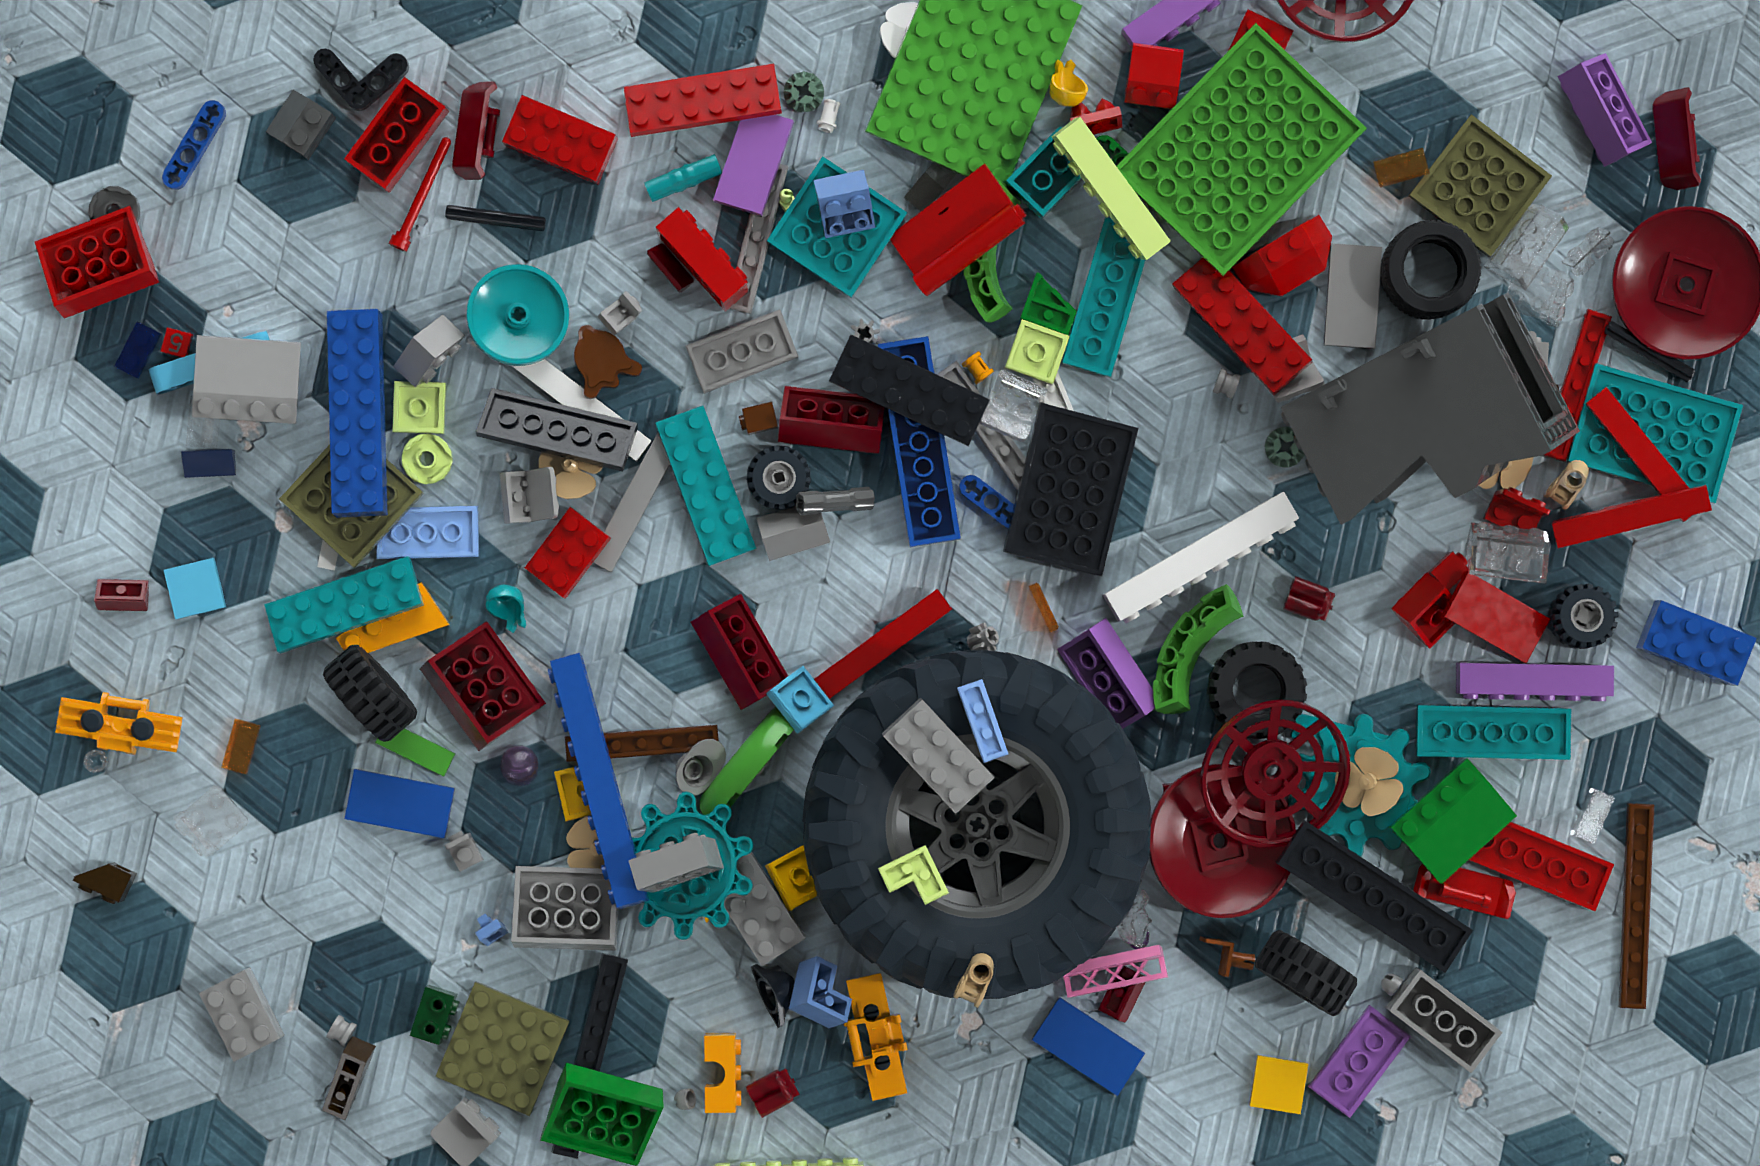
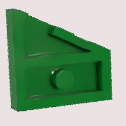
(1048, 307)

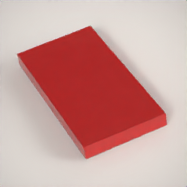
(1495, 617)

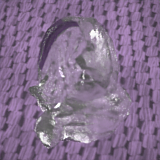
(1135, 925)

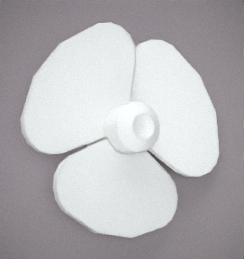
(897, 23)

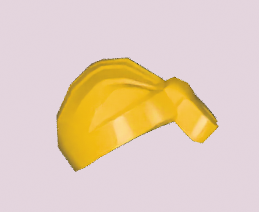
(1065, 86)

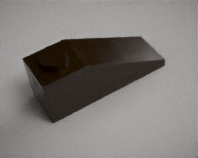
(348, 1077)

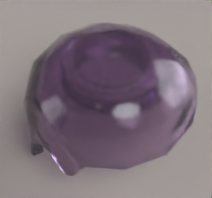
(519, 765)

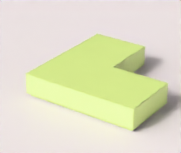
(915, 867)

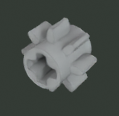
(862, 327)
(982, 638)

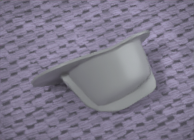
(700, 766)

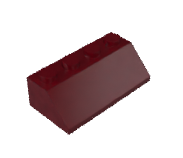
(830, 420)
(739, 650)

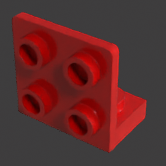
(1512, 509)

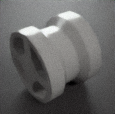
(1226, 383)
(341, 1030)

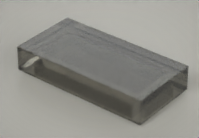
(929, 186)

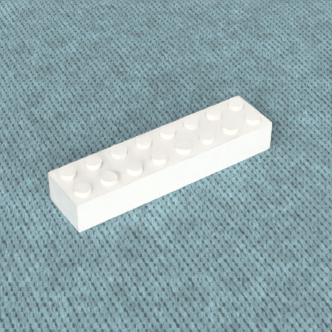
(1201, 556)

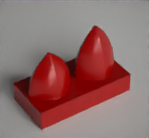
(1104, 119)

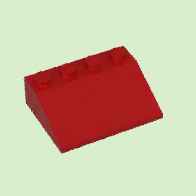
(96, 262)

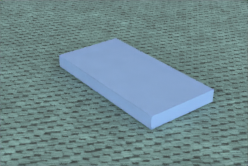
(433, 534)

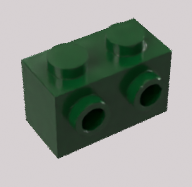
(434, 1015)

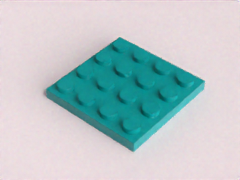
(836, 259)

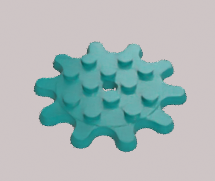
(1352, 823)
(703, 894)

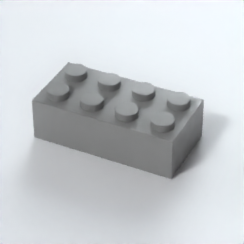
(938, 755)
(762, 914)
(1443, 1020)

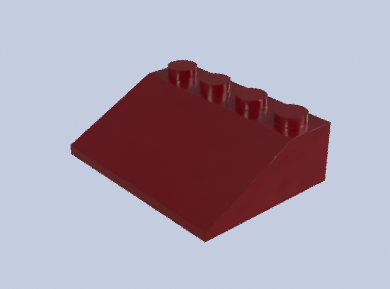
(482, 685)

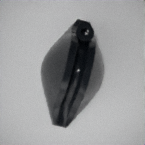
(775, 990)

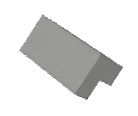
(791, 533)

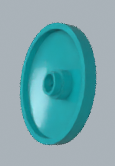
(517, 315)

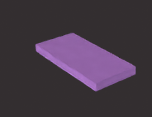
(753, 163)
(1359, 1061)

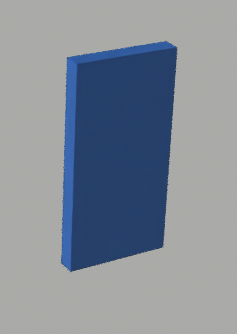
(399, 803)
(1088, 1046)

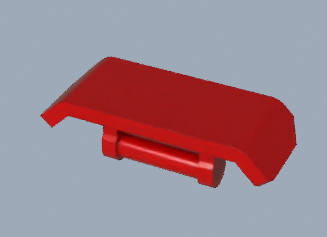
(1469, 890)

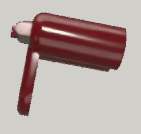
(1309, 599)
(772, 1091)

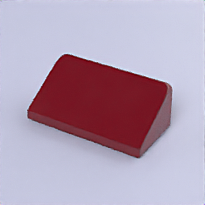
(670, 267)
(121, 595)
(1120, 1001)

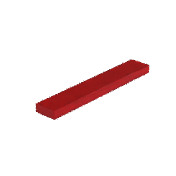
(1580, 369)
(1635, 444)

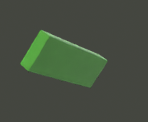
(420, 751)

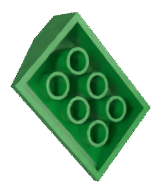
(1453, 820)
(602, 1114)

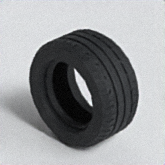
(1464, 255)

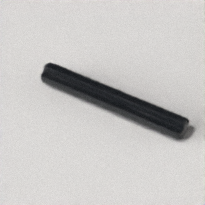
(495, 218)
(1671, 365)

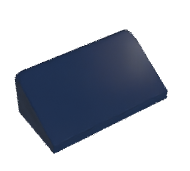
(209, 463)

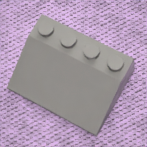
(246, 379)
(563, 909)

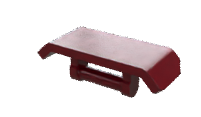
(471, 131)
(1676, 140)

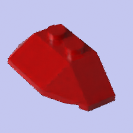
(1287, 260)

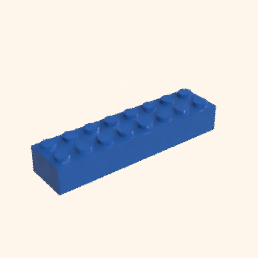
(357, 413)
(922, 464)

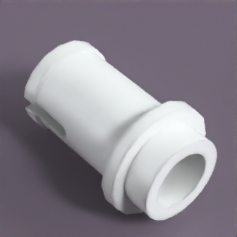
(828, 116)

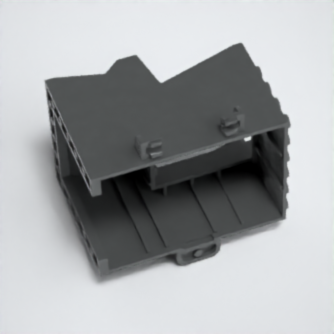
(1450, 398)

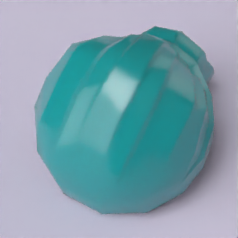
(507, 604)

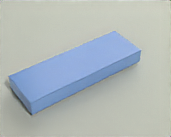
(982, 721)

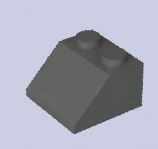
(301, 124)

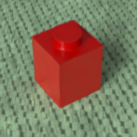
(1449, 569)

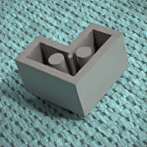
(429, 351)

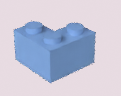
(814, 994)

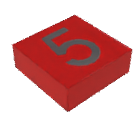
(176, 342)

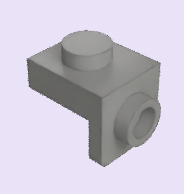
(620, 313)

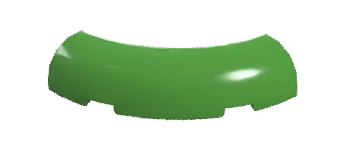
(983, 280)
(1186, 643)
(747, 762)

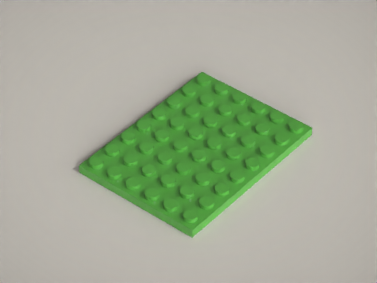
(972, 80)
(1240, 149)

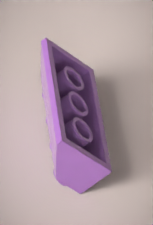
(1604, 109)
(1109, 673)

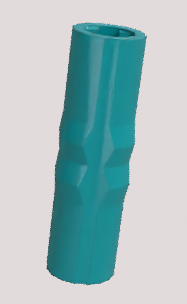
(683, 178)

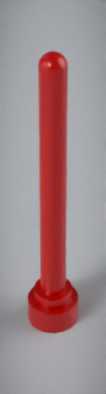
(401, 238)

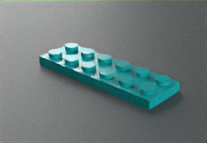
(1104, 304)
(705, 485)
(344, 604)
(1493, 732)

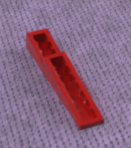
(1631, 516)
(883, 643)

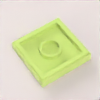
(1037, 352)
(419, 407)

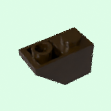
(109, 880)

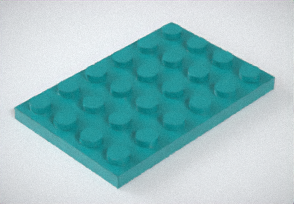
(1684, 425)

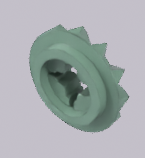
(806, 103)
(1273, 444)

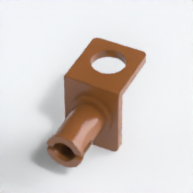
(1229, 957)

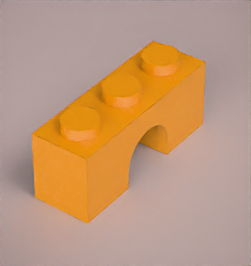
(724, 1095)

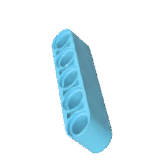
(181, 371)

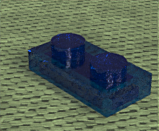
(137, 350)

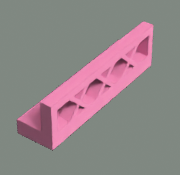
(1117, 960)

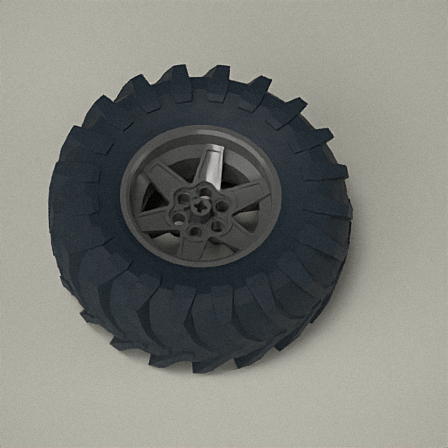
(1081, 865)

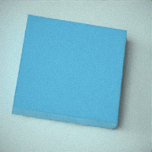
(195, 588)
(800, 699)

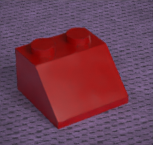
(1154, 75)
(1422, 610)

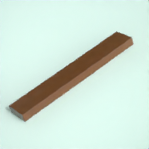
(653, 741)

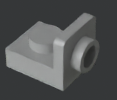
(463, 850)

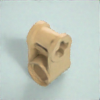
(1565, 487)
(973, 983)

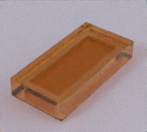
(1401, 167)
(1043, 607)
(241, 746)

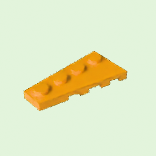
(397, 627)

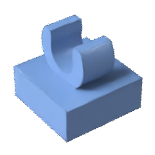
(490, 930)

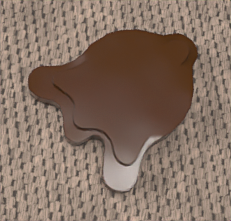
(600, 360)

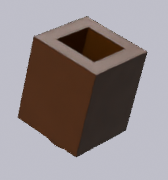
(758, 418)

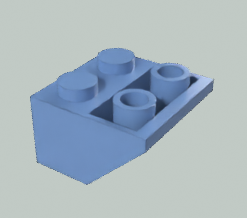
(844, 203)

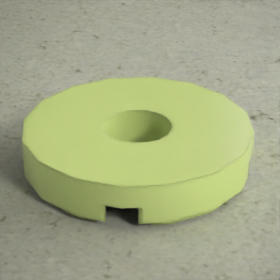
(442, 458)

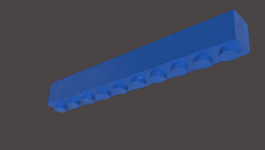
(597, 777)

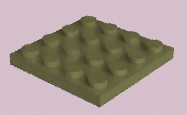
(1480, 185)
(349, 536)
(502, 1048)

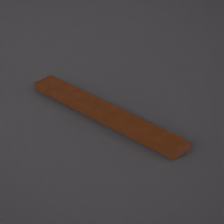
(1636, 906)

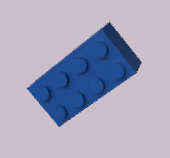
(1696, 643)

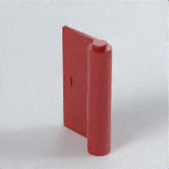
(957, 229)

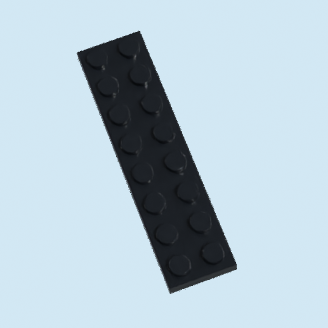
(1374, 896)

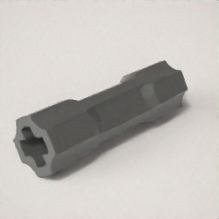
(853, 499)

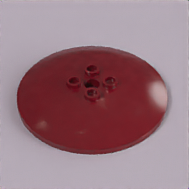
(1724, 277)
(1196, 872)

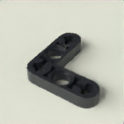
(355, 86)

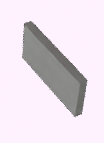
(1352, 296)
(741, 351)

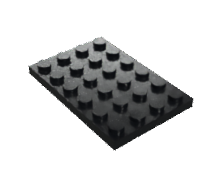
(1070, 489)

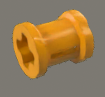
(977, 367)

